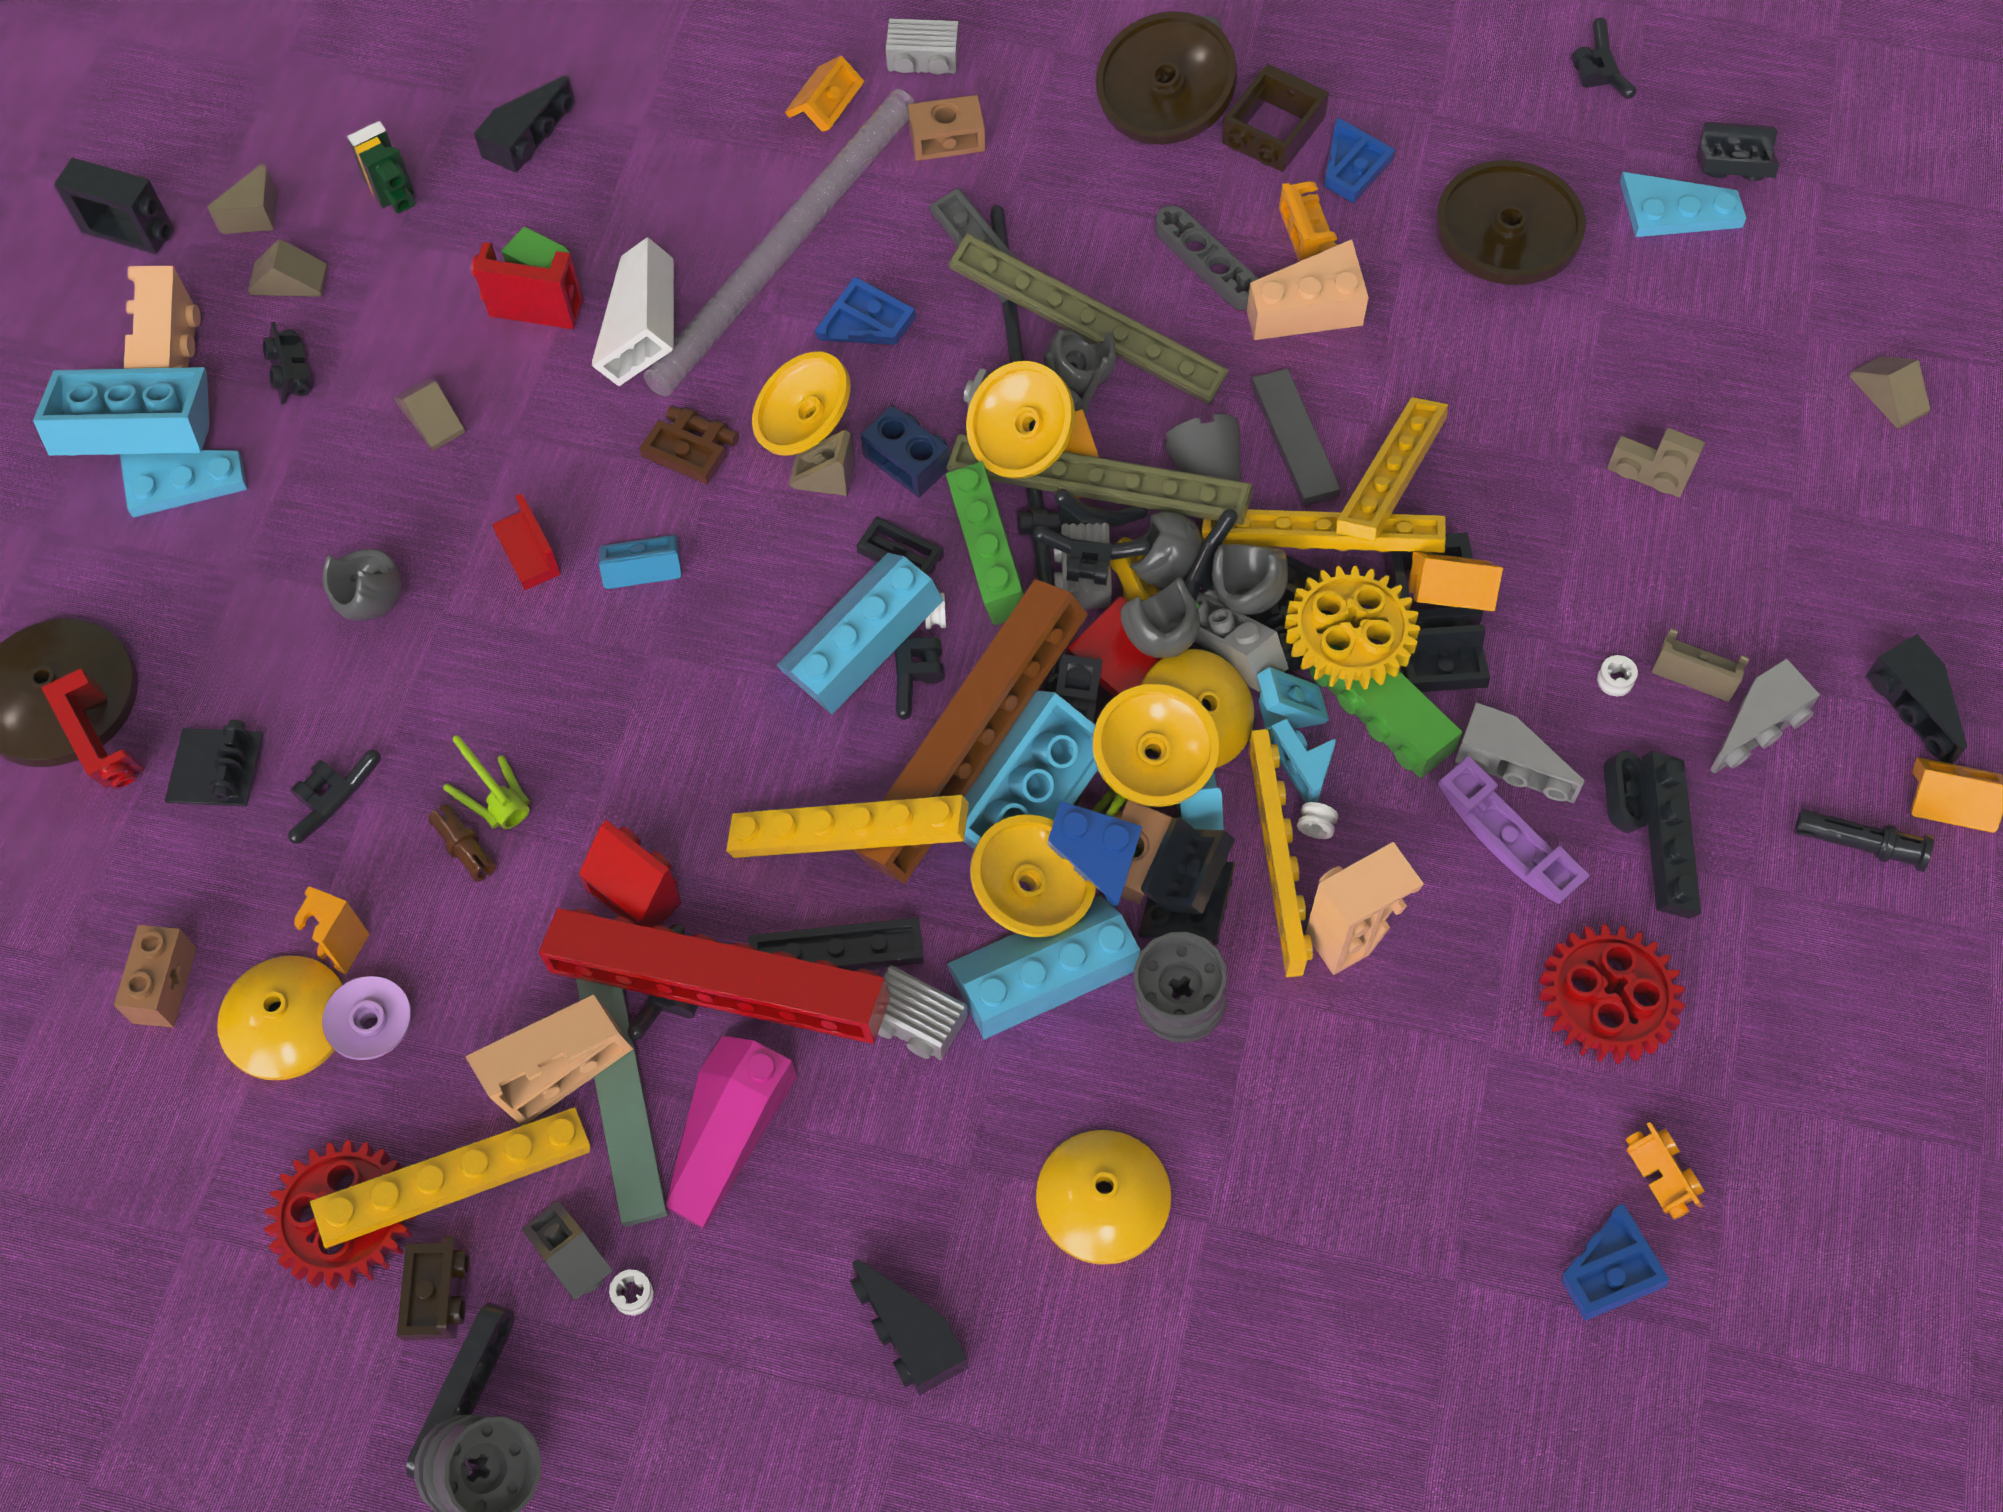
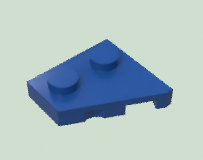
(1355, 161)
(866, 316)
(1095, 846)
(1613, 1268)

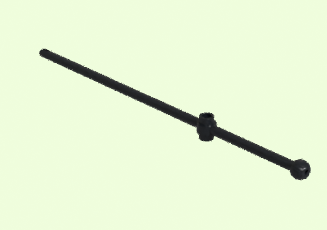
(1037, 513)

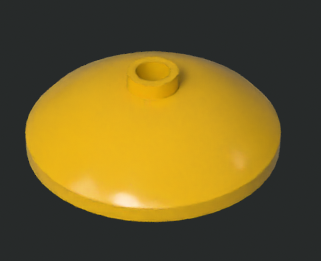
(801, 403)
(1002, 415)
(1218, 681)
(1158, 720)
(1019, 852)
(281, 1041)
(1096, 1224)

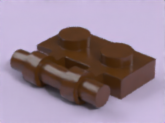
(685, 452)

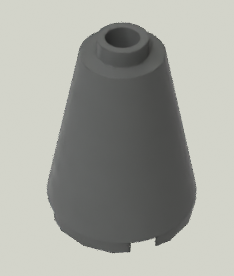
(1207, 448)

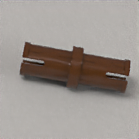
(462, 843)

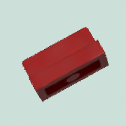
(526, 546)

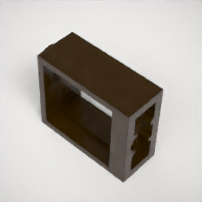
(1274, 88)

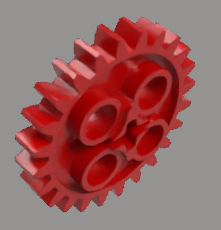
(1642, 975)
(318, 1180)

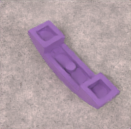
(1508, 835)

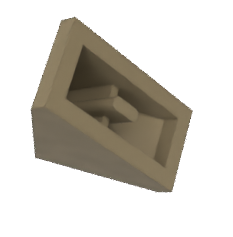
(247, 204)
(287, 272)
(1894, 388)
(430, 413)
(826, 466)

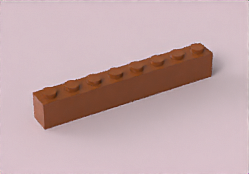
(983, 711)

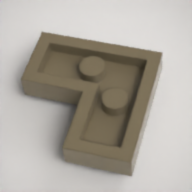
(1661, 468)

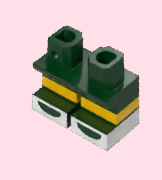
(382, 167)

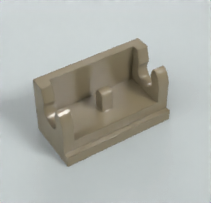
(1699, 668)

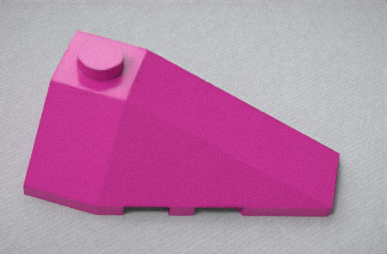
(727, 1116)

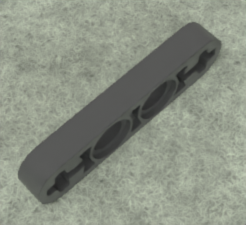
(1202, 260)

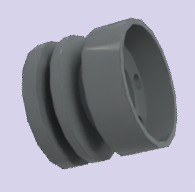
(1178, 964)
(501, 1459)

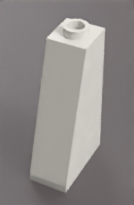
(638, 314)

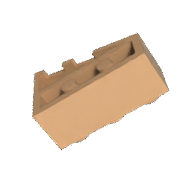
(1309, 296)
(162, 320)
(1355, 903)
(549, 1058)

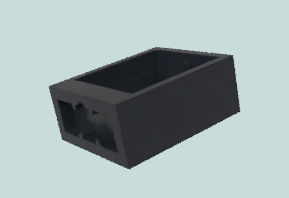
(92, 189)
(1399, 561)

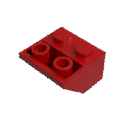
(629, 877)

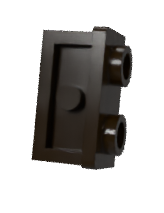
(432, 1290)

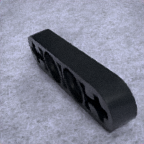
(469, 1370)

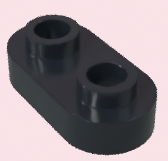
(1625, 791)

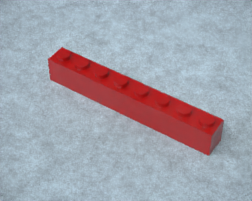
(716, 974)

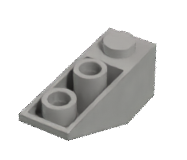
(1239, 640)
(1771, 704)
(1516, 754)

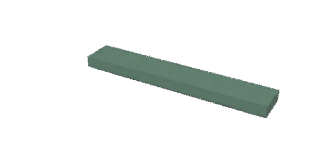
(627, 1121)

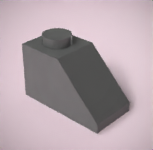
(567, 1250)

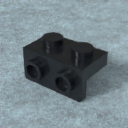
(1738, 150)
(1449, 659)
(1186, 867)

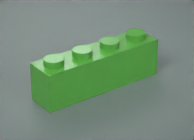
(986, 540)
(1400, 719)

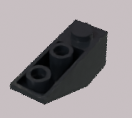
(521, 125)
(1922, 694)
(917, 1332)

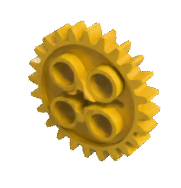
(1351, 627)

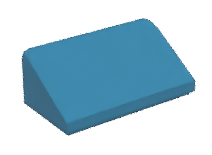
(639, 562)

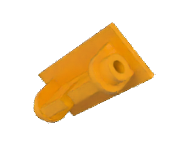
(1676, 1186)

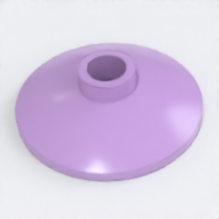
(356, 1003)

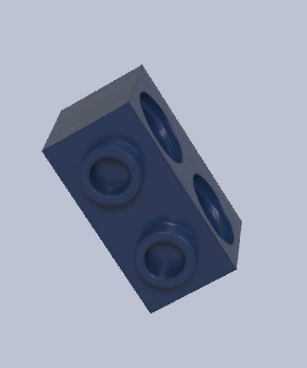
(901, 456)

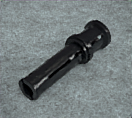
(1883, 842)

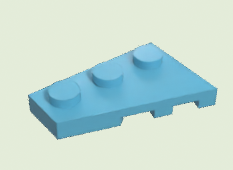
(1677, 206)
(178, 479)

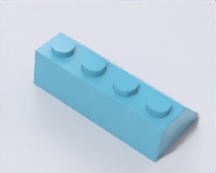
(124, 411)
(861, 631)
(1035, 766)
(1035, 974)

